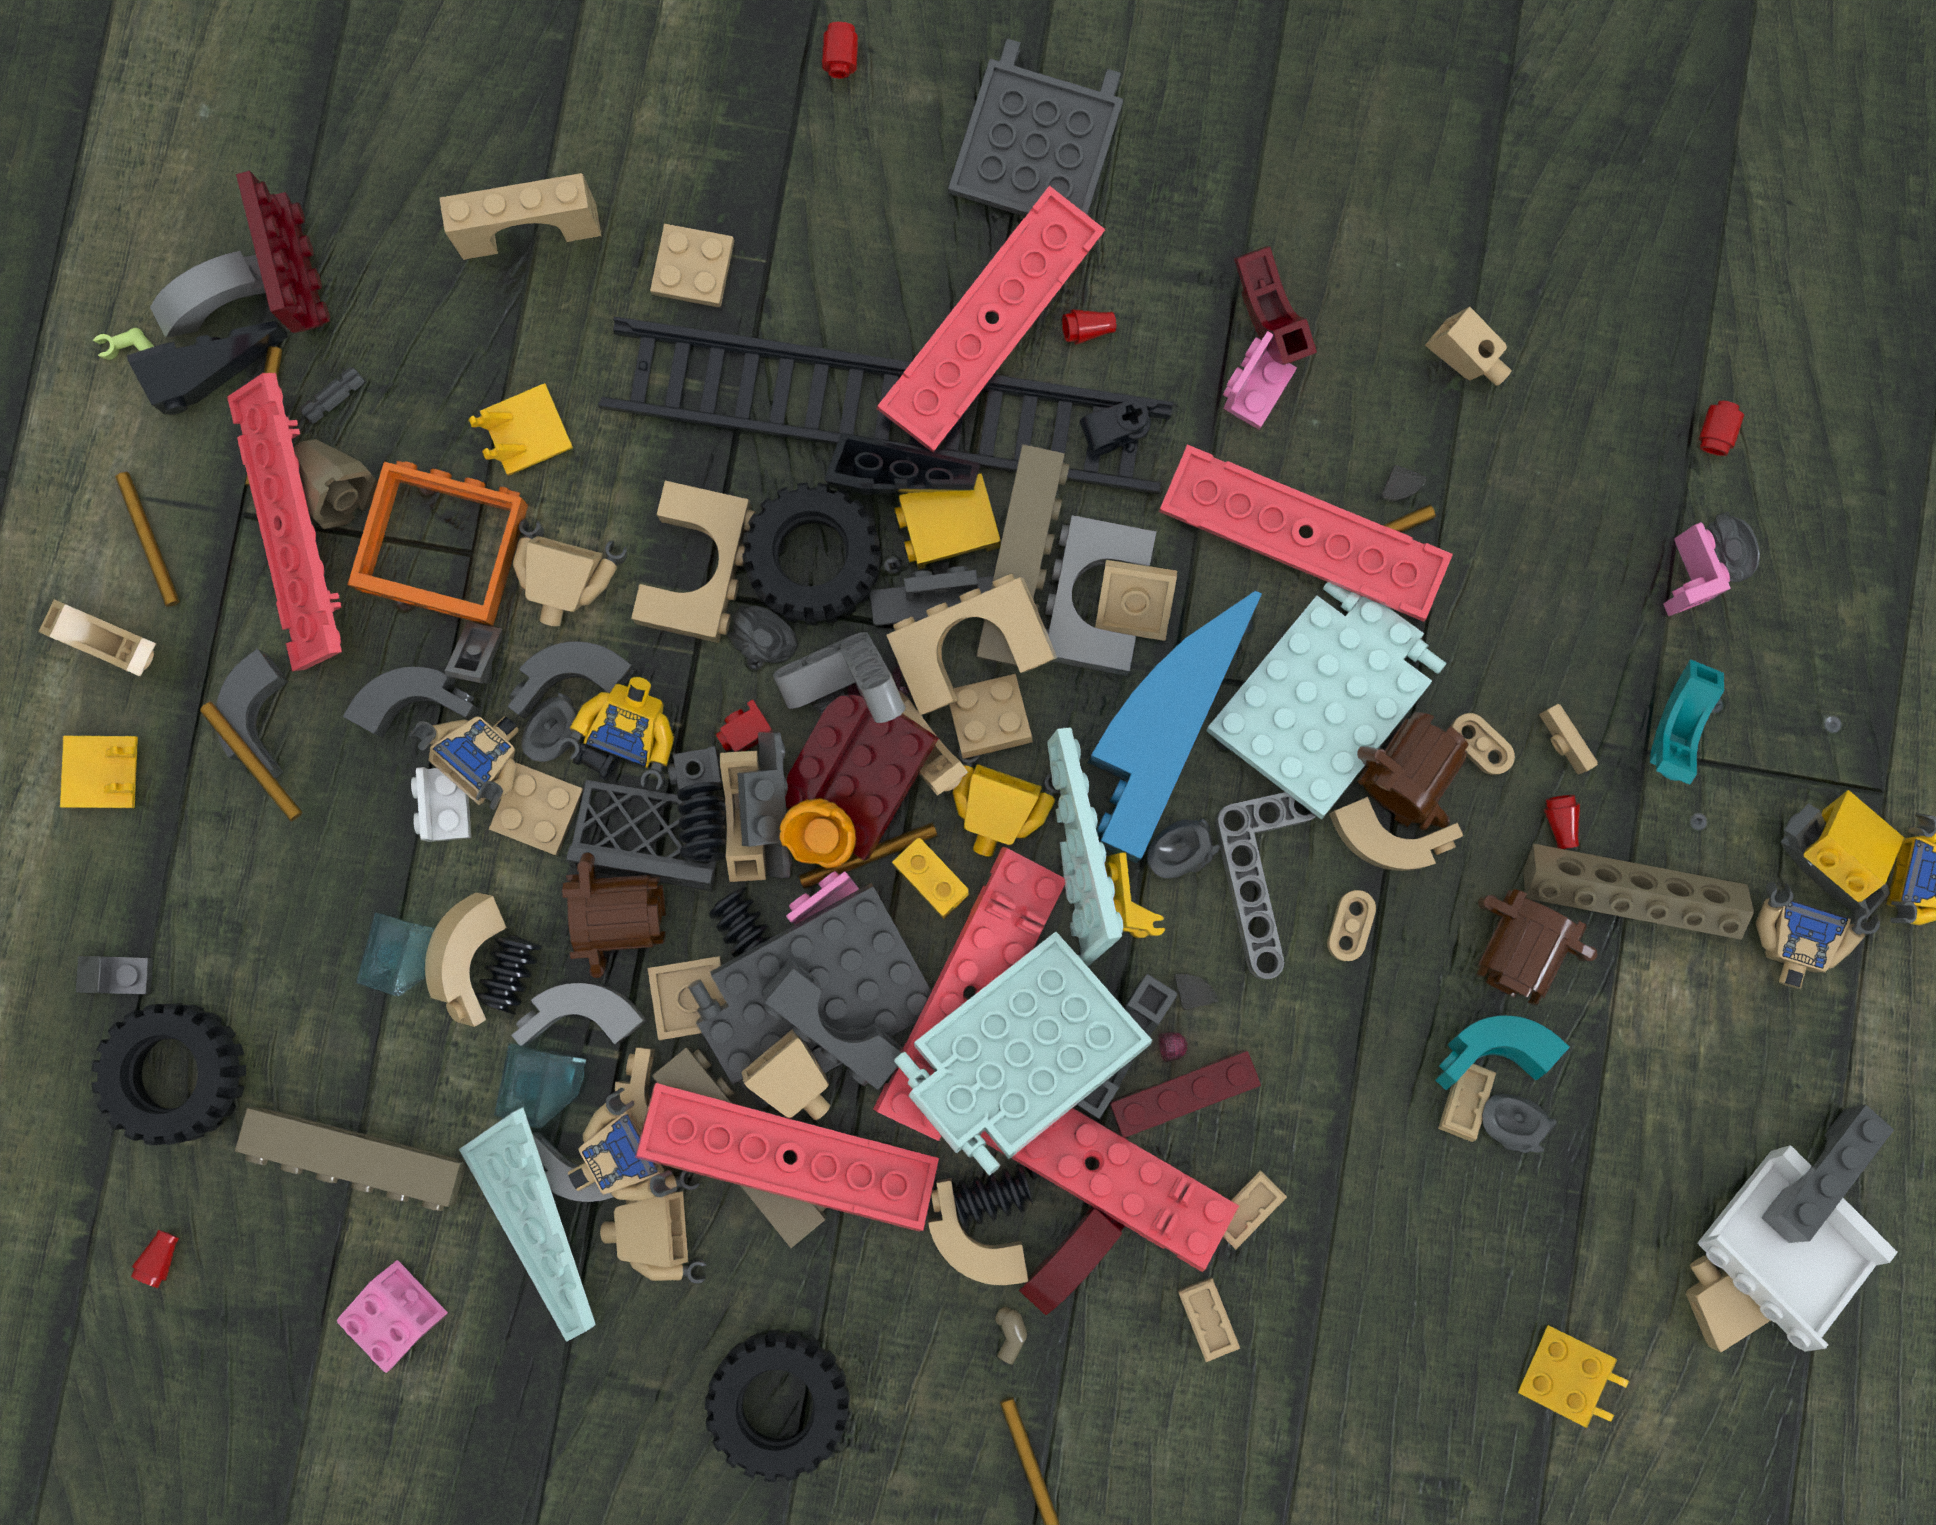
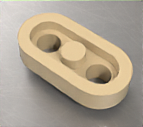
(1482, 742)
(1354, 927)

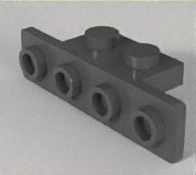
(924, 592)
(764, 804)

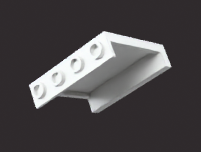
(1797, 1282)

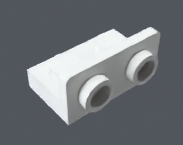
(441, 807)

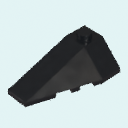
(190, 373)
(887, 468)

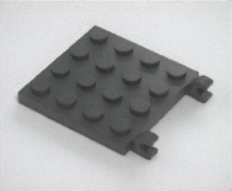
(1033, 136)

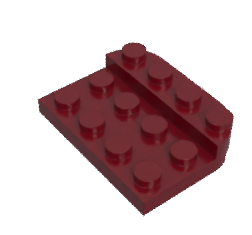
(283, 255)
(860, 766)

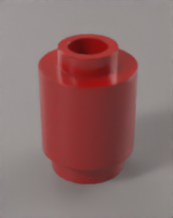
(840, 50)
(1721, 428)

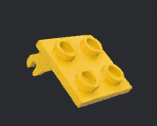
(524, 430)
(98, 772)
(1133, 915)
(1569, 1377)

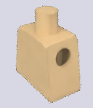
(1470, 347)
(789, 1078)
(1720, 1308)

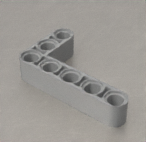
(837, 666)
(1253, 873)

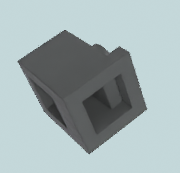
(709, 767)

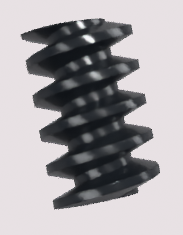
(699, 822)
(739, 922)
(507, 973)
(992, 1196)

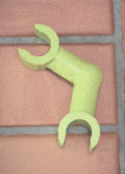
(132, 337)

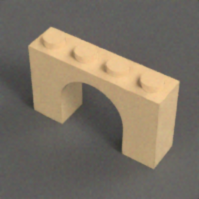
(476, 216)
(702, 611)
(921, 642)

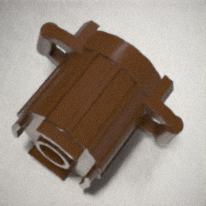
(1414, 770)
(611, 913)
(1528, 945)

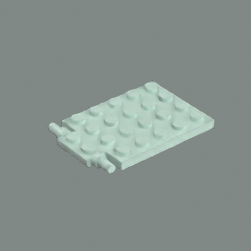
(1325, 695)
(1021, 1053)

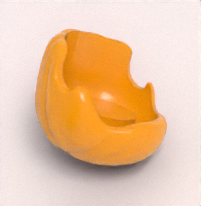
(818, 833)

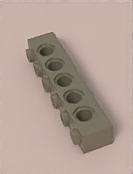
(1637, 891)

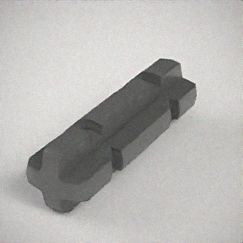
(332, 395)

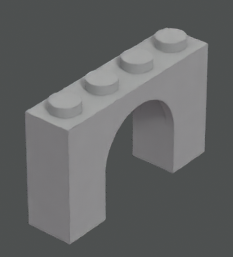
(1089, 545)

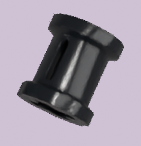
(596, 759)

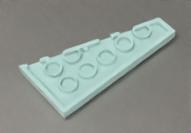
(1082, 854)
(519, 1194)

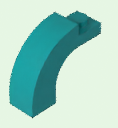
(1684, 720)
(1512, 1037)

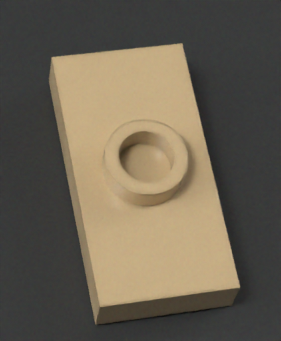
(1567, 739)
(1466, 1103)
(1255, 1204)
(1208, 1319)

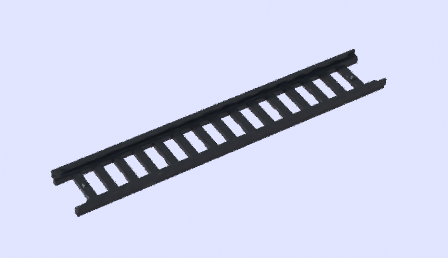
(858, 365)

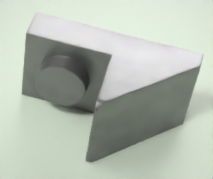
(475, 653)
(114, 975)

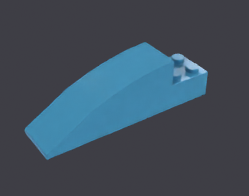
(1159, 726)

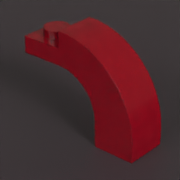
(1271, 309)
(1072, 1260)

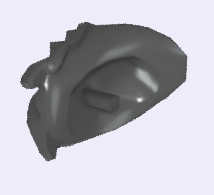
(1735, 546)
(762, 635)
(548, 727)
(1182, 849)
(1516, 1123)

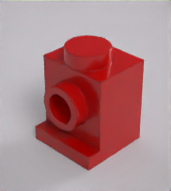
(743, 729)

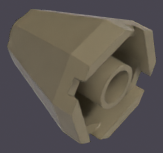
(333, 483)

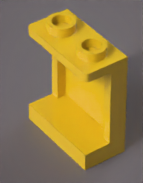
(947, 523)
(1855, 847)
(931, 877)

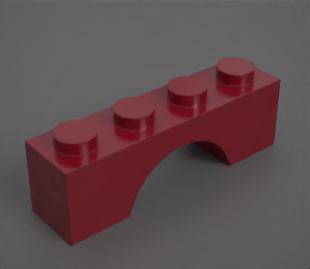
(1184, 1093)

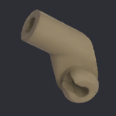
(1014, 1331)

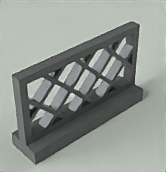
(633, 863)

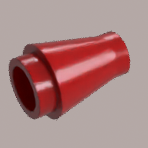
(1086, 325)
(1564, 820)
(155, 1260)

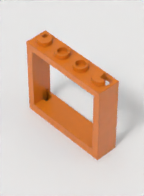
(438, 481)

